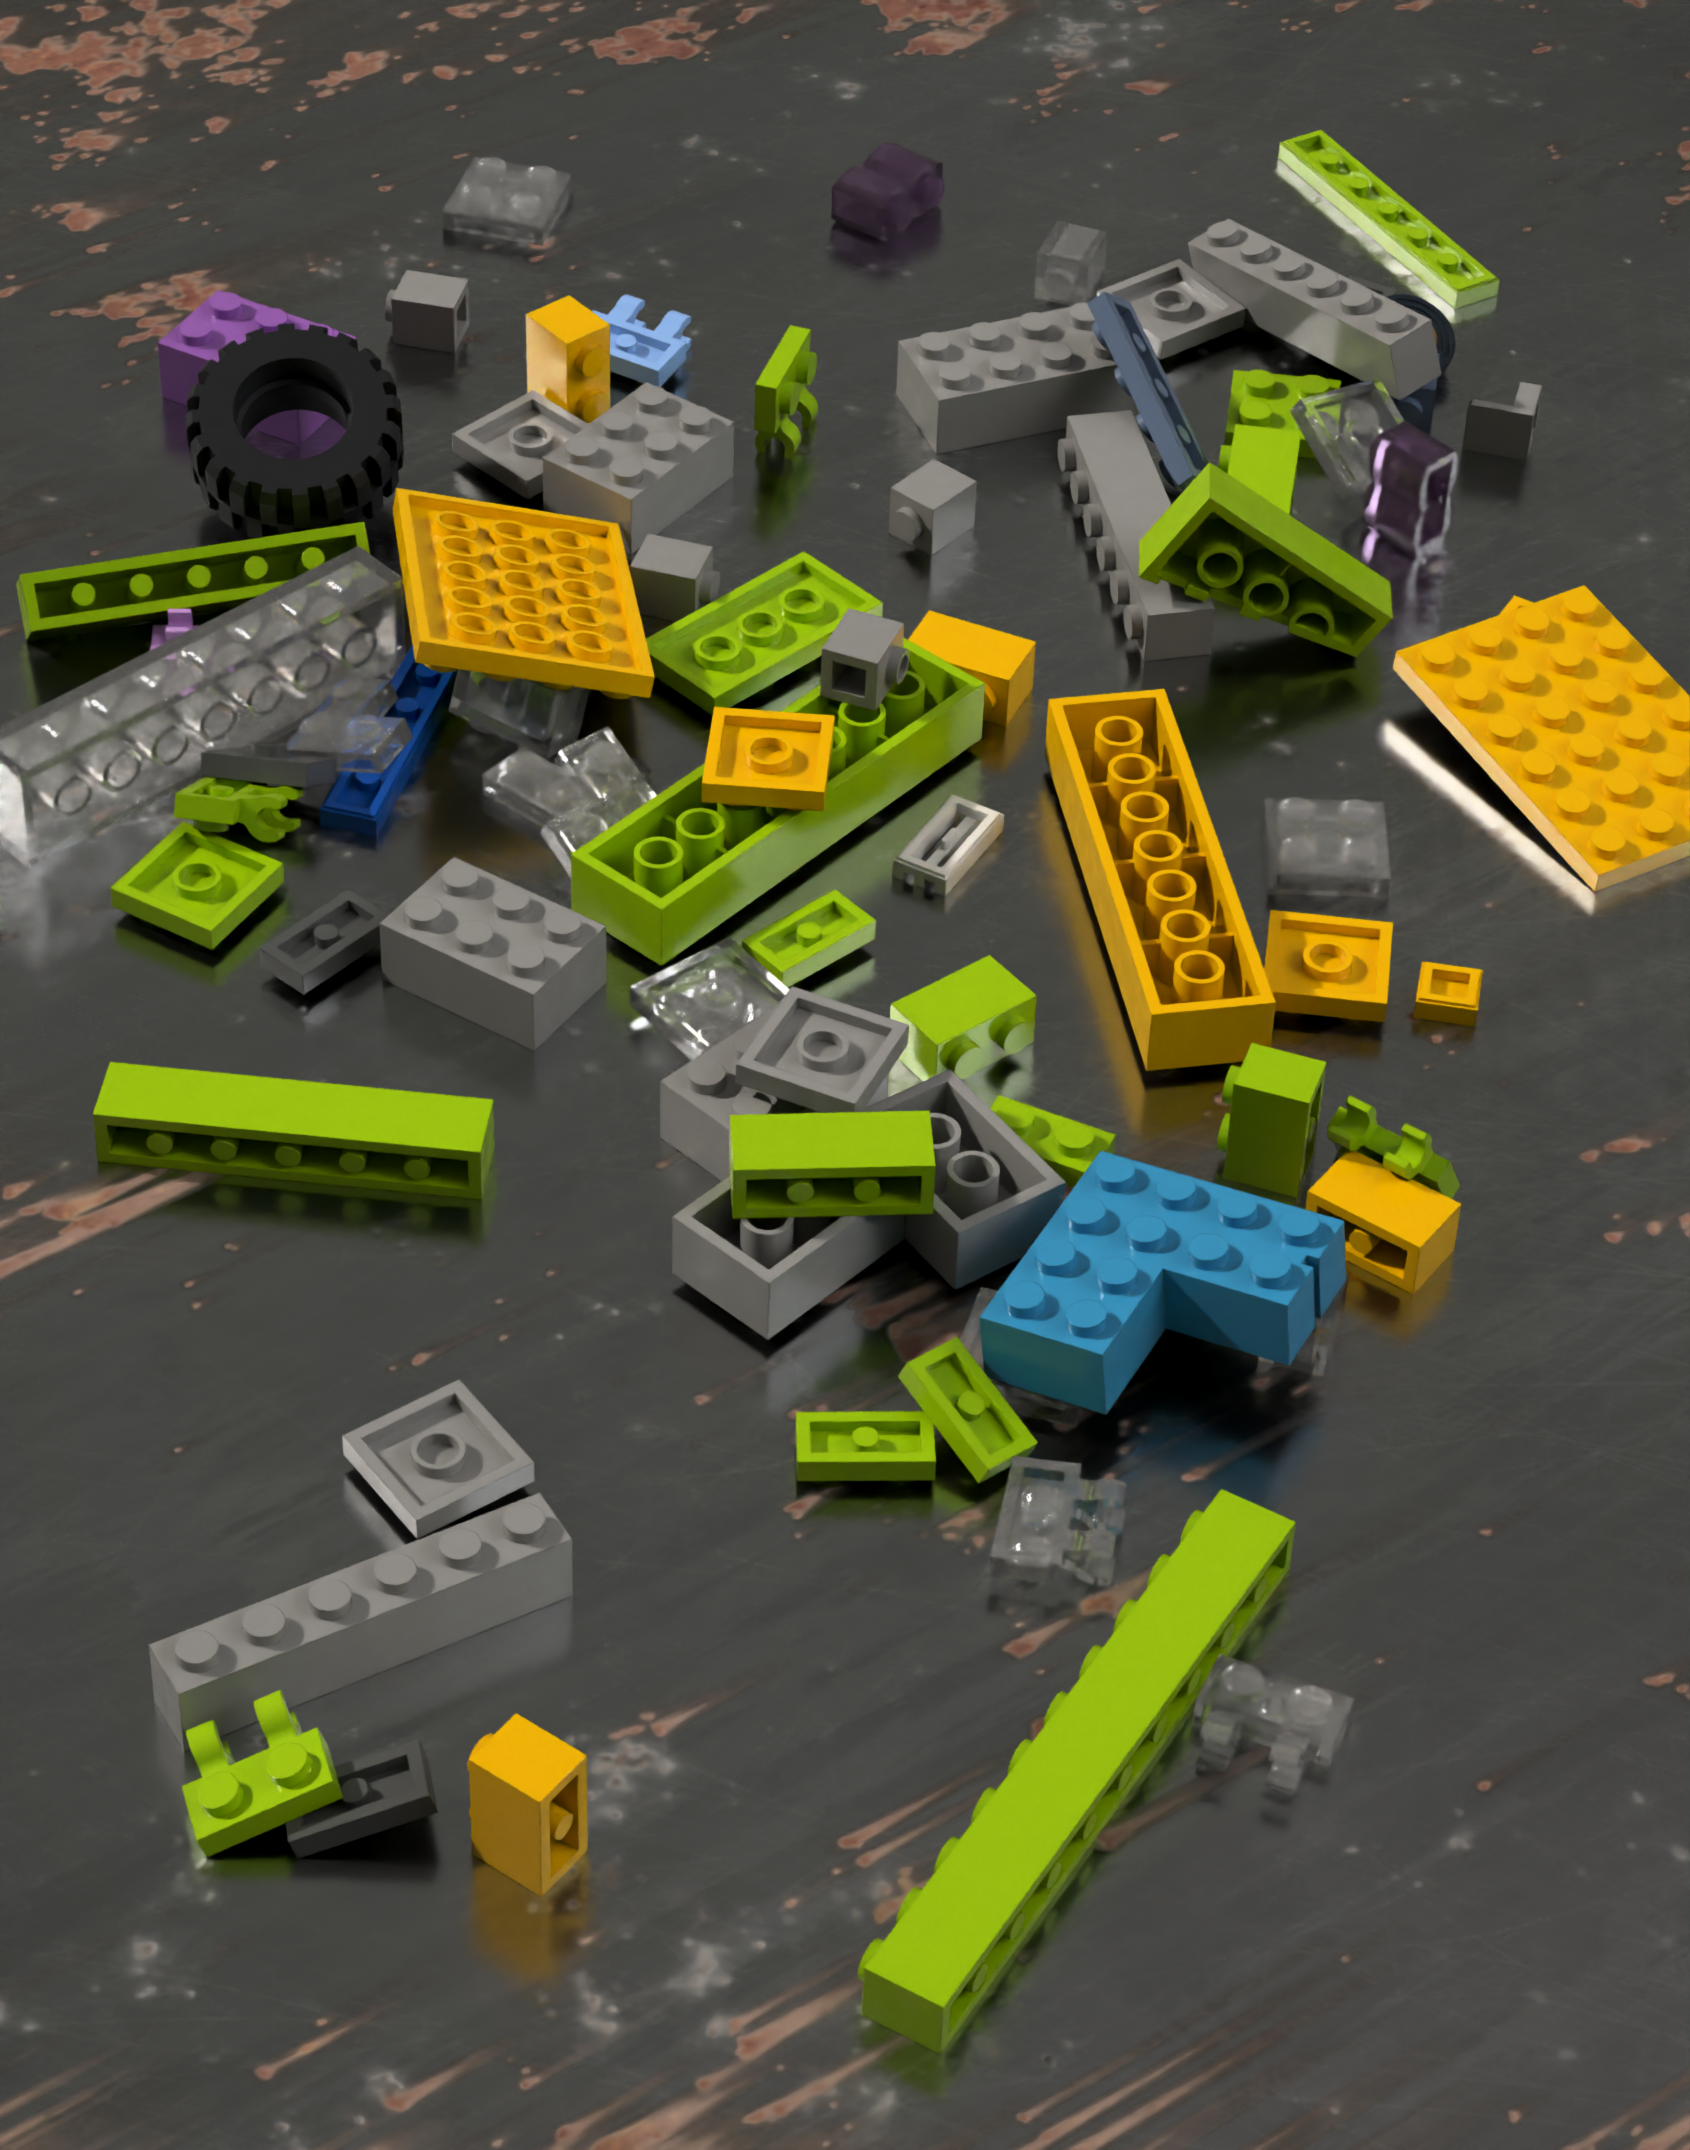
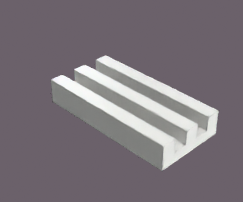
(959, 847)

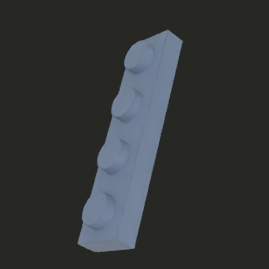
(1146, 382)

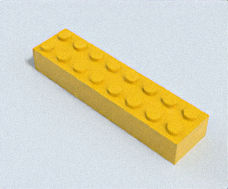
(1158, 880)

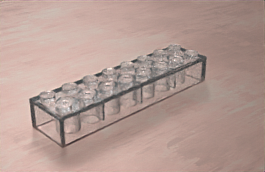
(216, 687)

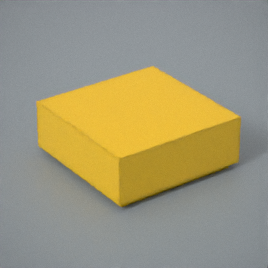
(1448, 993)

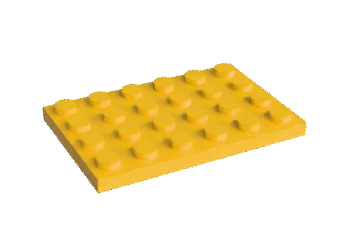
(520, 595)
(1569, 729)

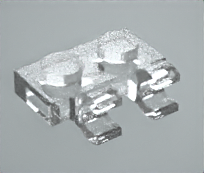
(1037, 1520)
(1272, 1710)

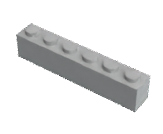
(1319, 308)
(1120, 503)
(364, 1618)

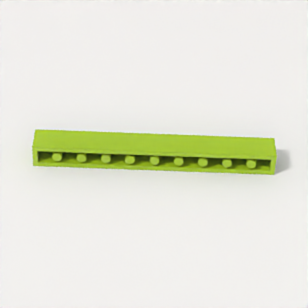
(1074, 1773)

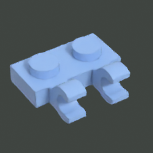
(643, 352)

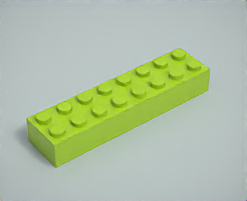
(693, 864)

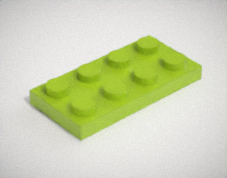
(756, 632)

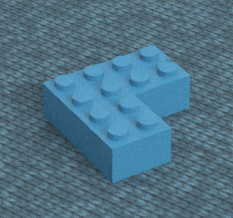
(1150, 1255)

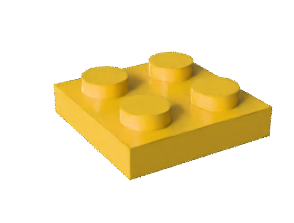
(768, 759)
(1328, 965)

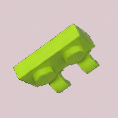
(783, 391)
(223, 802)
(1406, 1155)
(263, 1789)

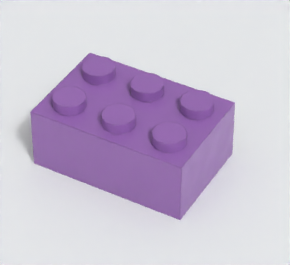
(210, 328)

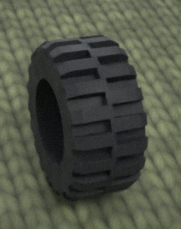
(283, 374)

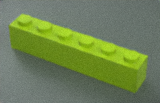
(192, 578)
(294, 1130)

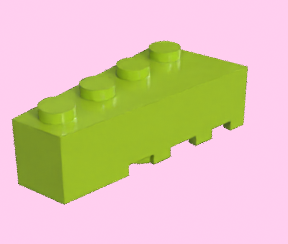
(1256, 557)

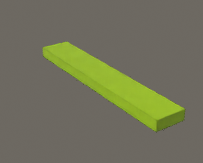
(1389, 219)

